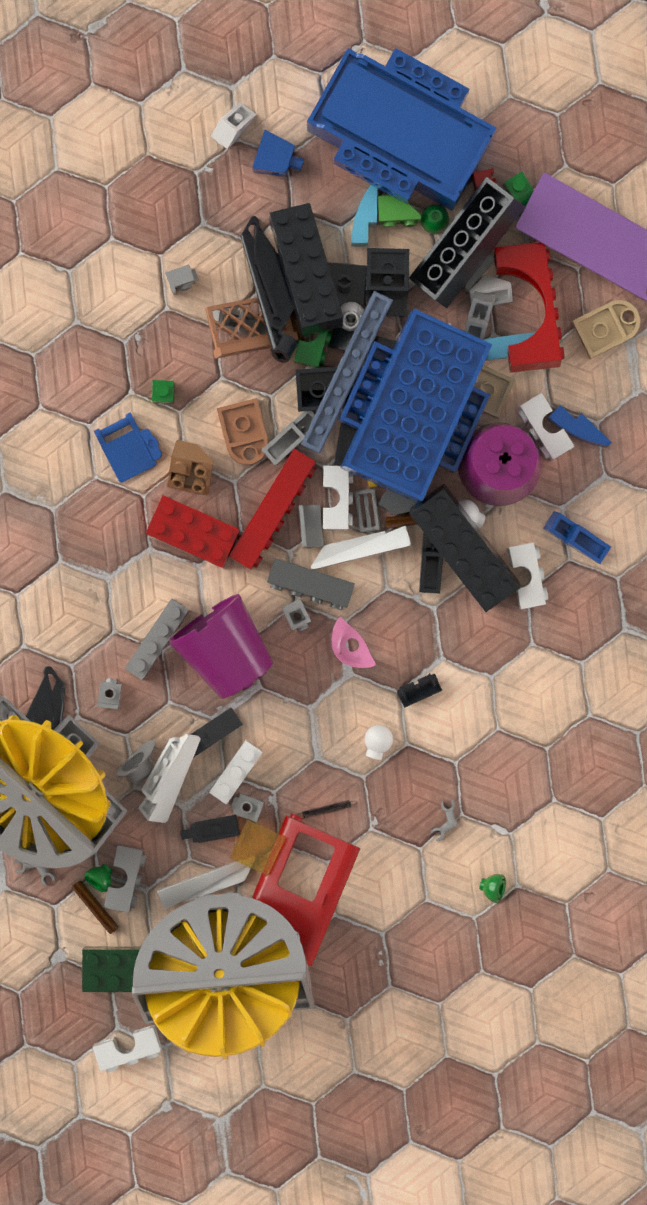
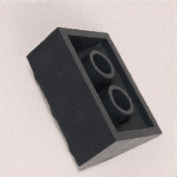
(312, 387)

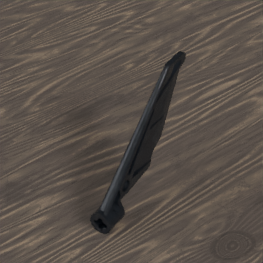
(270, 289)
(48, 703)

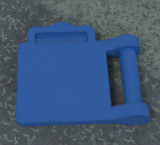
(130, 452)

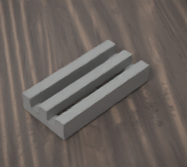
(369, 527)

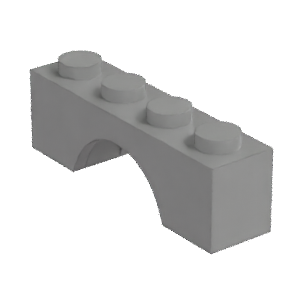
(156, 639)

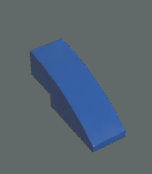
(578, 428)
(576, 537)

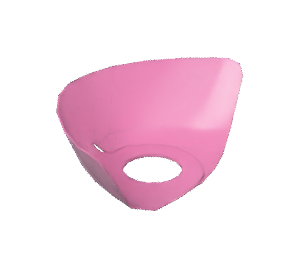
(361, 657)

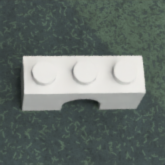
(552, 443)
(338, 517)
(526, 557)
(236, 772)
(110, 1055)

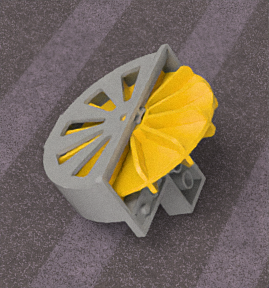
(51, 792)
(221, 975)

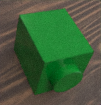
(163, 392)

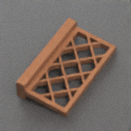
(240, 345)

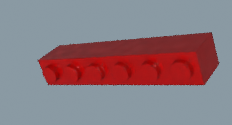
(272, 509)

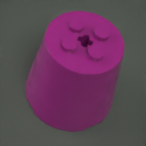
(486, 475)
(224, 647)

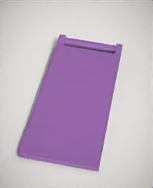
(587, 234)

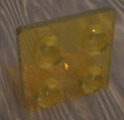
(257, 847)

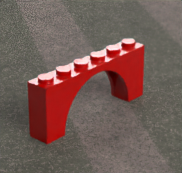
(531, 264)

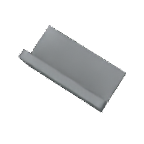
(311, 526)

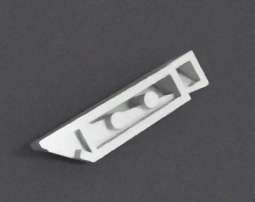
(361, 547)
(167, 778)
(203, 884)

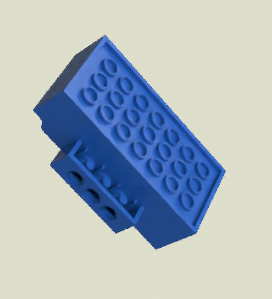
(401, 127)
(415, 406)

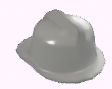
(139, 764)

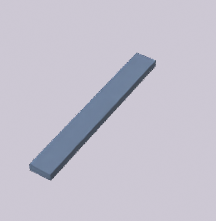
(347, 372)

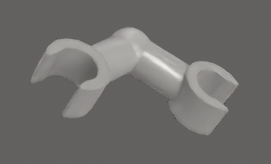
(451, 821)
(42, 870)

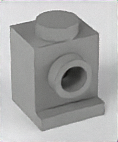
(181, 278)
(297, 607)
(114, 701)
(253, 813)

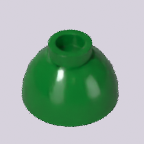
(435, 219)
(99, 877)
(493, 887)

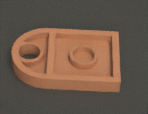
(243, 429)

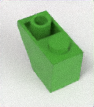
(393, 212)

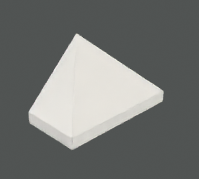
(493, 286)

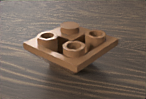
(190, 468)

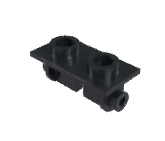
(414, 693)

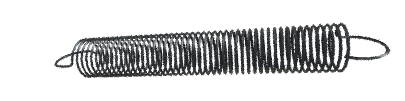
(326, 808)

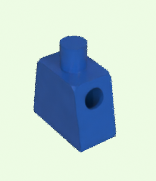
(276, 156)

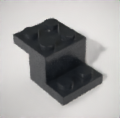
(389, 276)

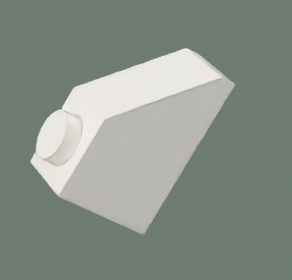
(233, 125)

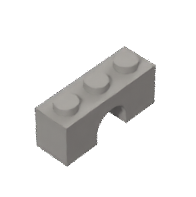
(122, 897)

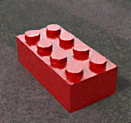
(193, 531)

